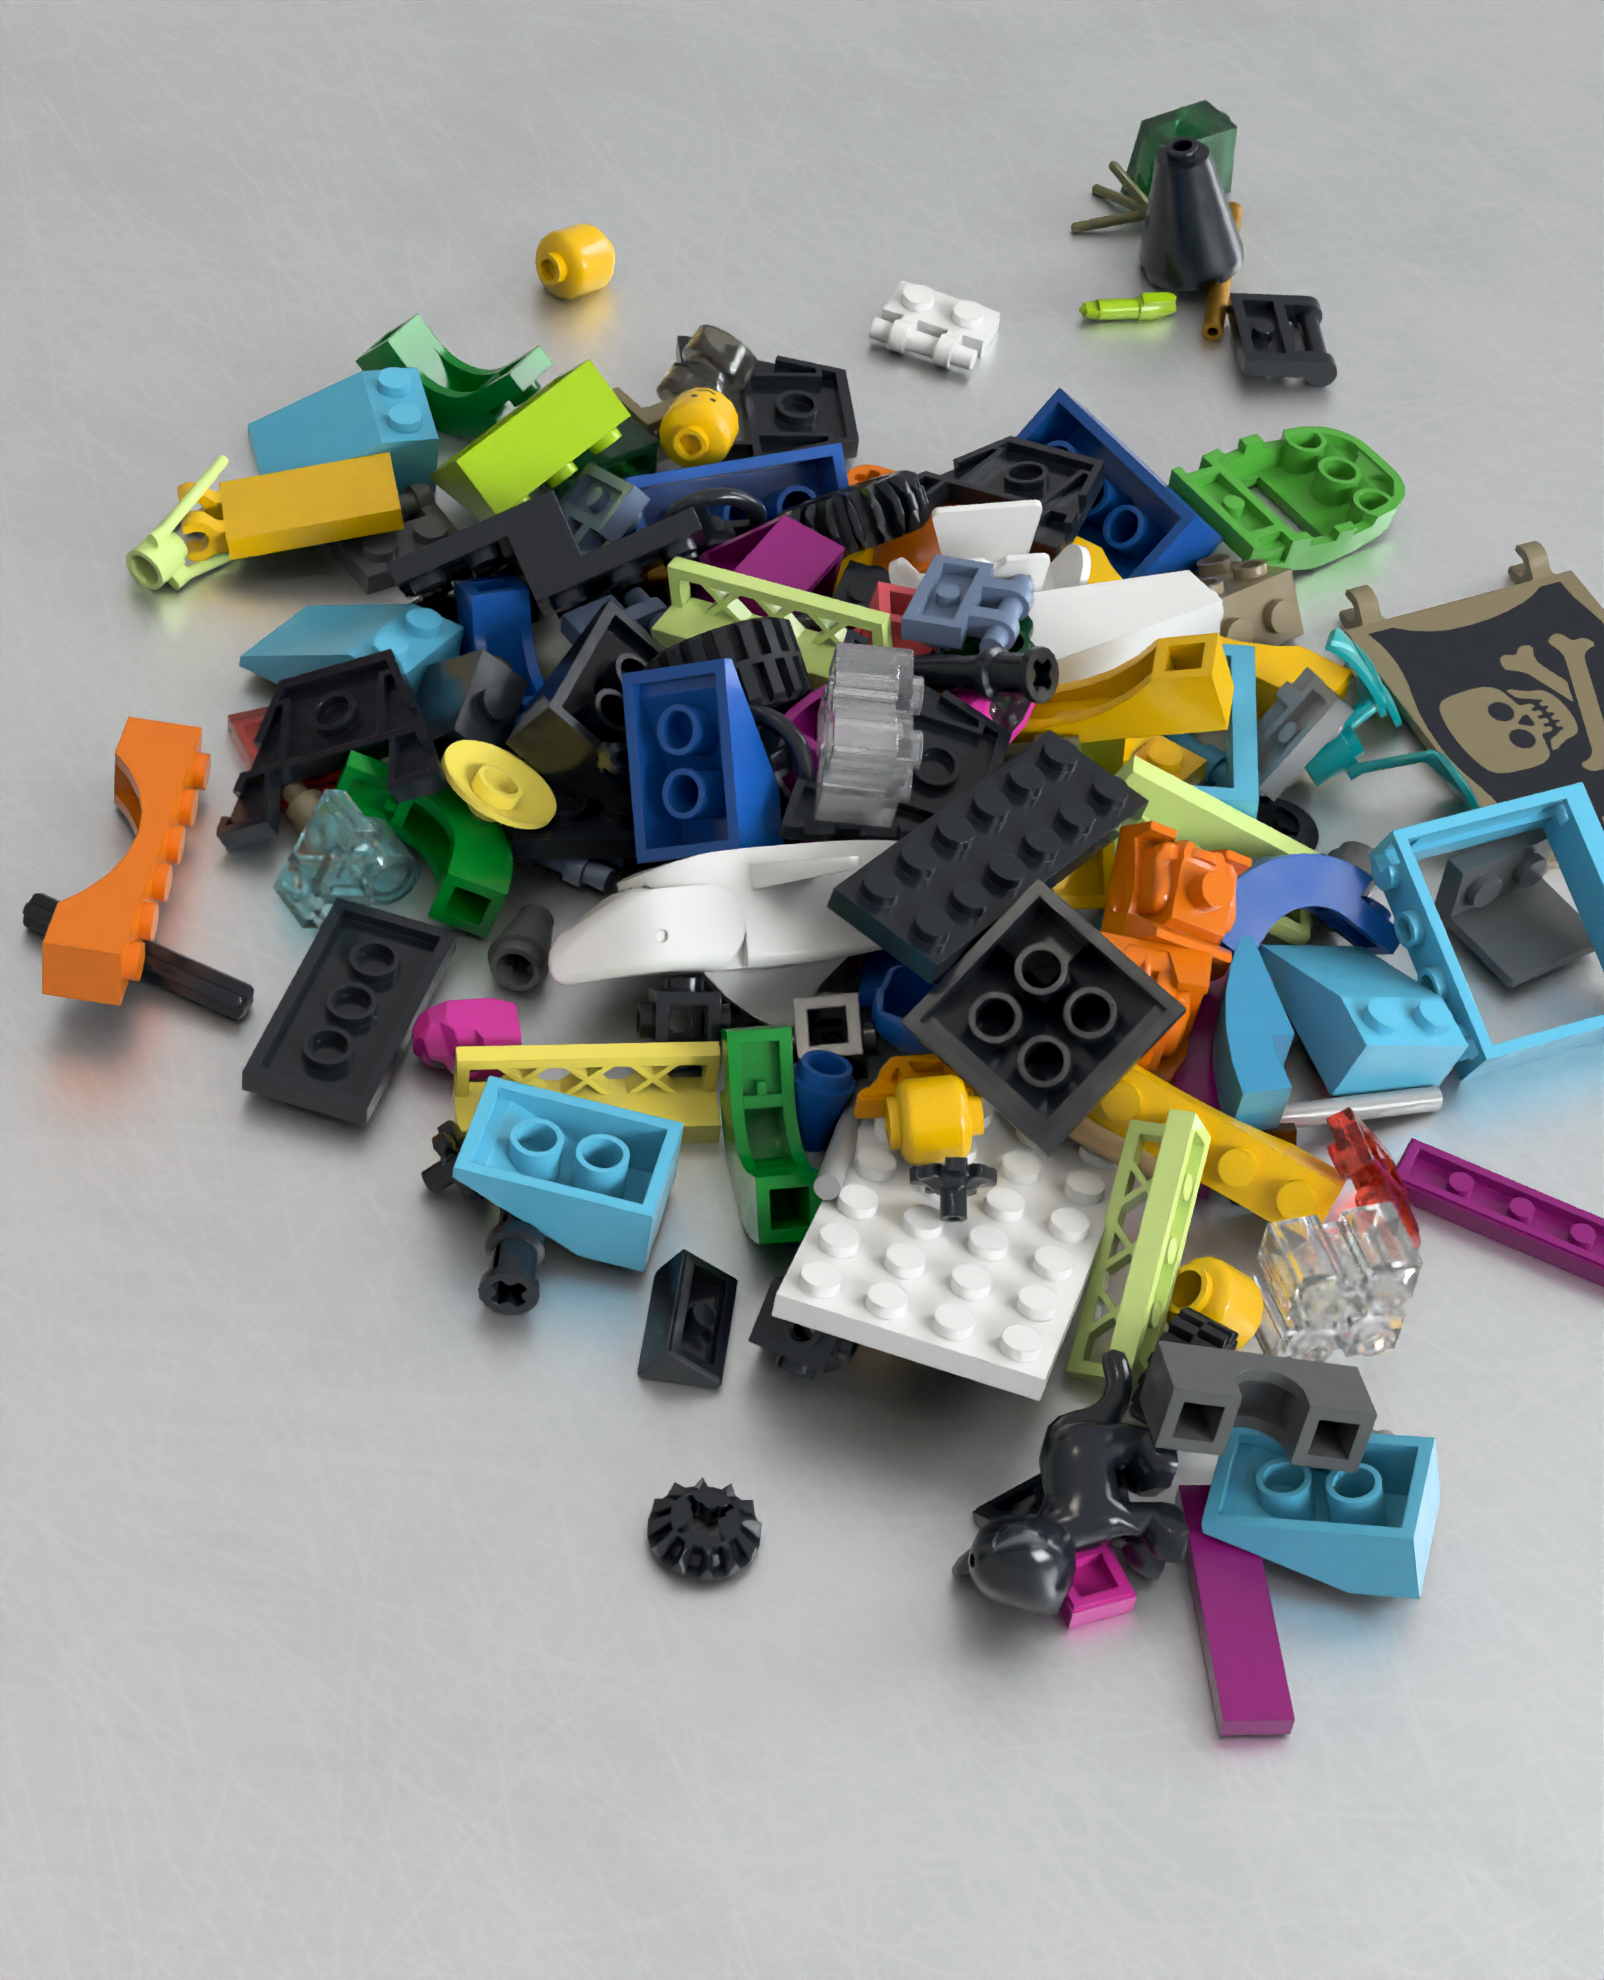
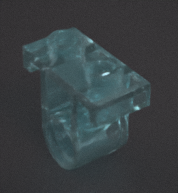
(346, 859)

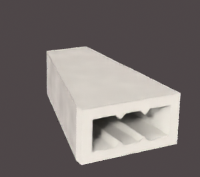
(1114, 621)

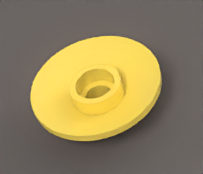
(498, 785)

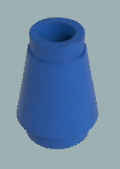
(821, 1093)

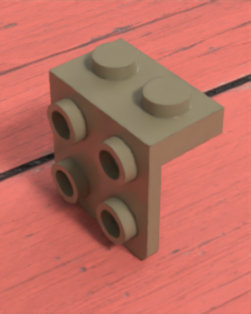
(1256, 599)

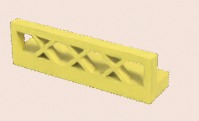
(645, 1091)

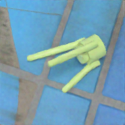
(163, 552)

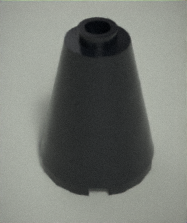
(1188, 221)

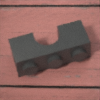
(1307, 1406)

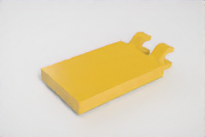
(295, 508)

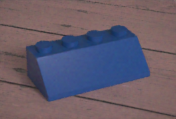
(772, 479)
(1136, 514)

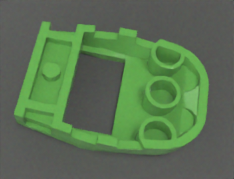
(1315, 475)

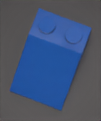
(696, 764)

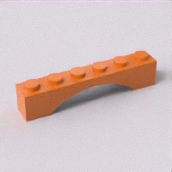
(100, 932)

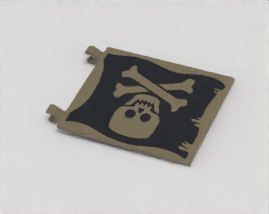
(1500, 680)

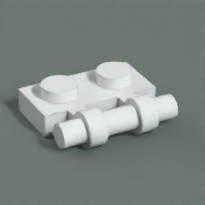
(935, 326)

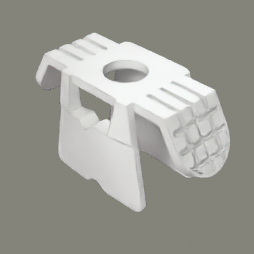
(1000, 536)

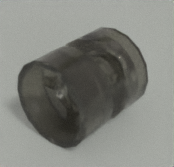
(711, 361)

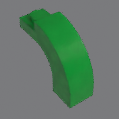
(460, 396)
(464, 852)
(763, 1136)

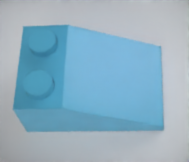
(352, 420)
(340, 633)
(1363, 1019)
(573, 1168)
(1339, 1527)

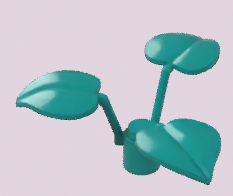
(1374, 697)

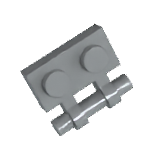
(1296, 730)

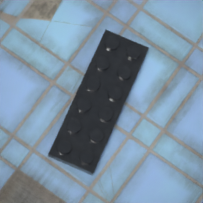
(982, 851)

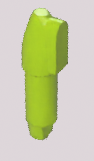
(1143, 308)

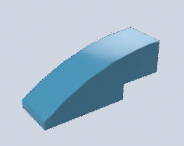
(1251, 1042)

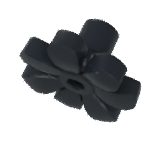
(447, 1145)
(953, 1184)

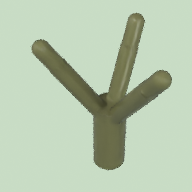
(1137, 203)

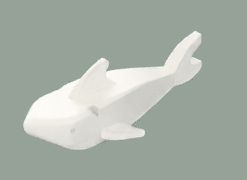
(736, 917)

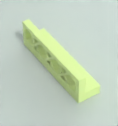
(694, 616)
(1213, 827)
(1158, 1248)

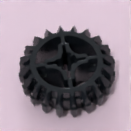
(866, 511)

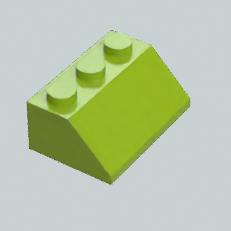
(534, 443)

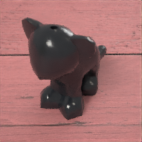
(1033, 1556)

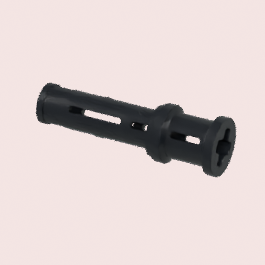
(992, 673)
(513, 1256)

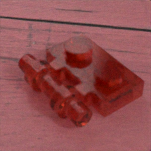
(1370, 1167)

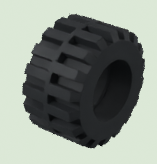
(762, 654)

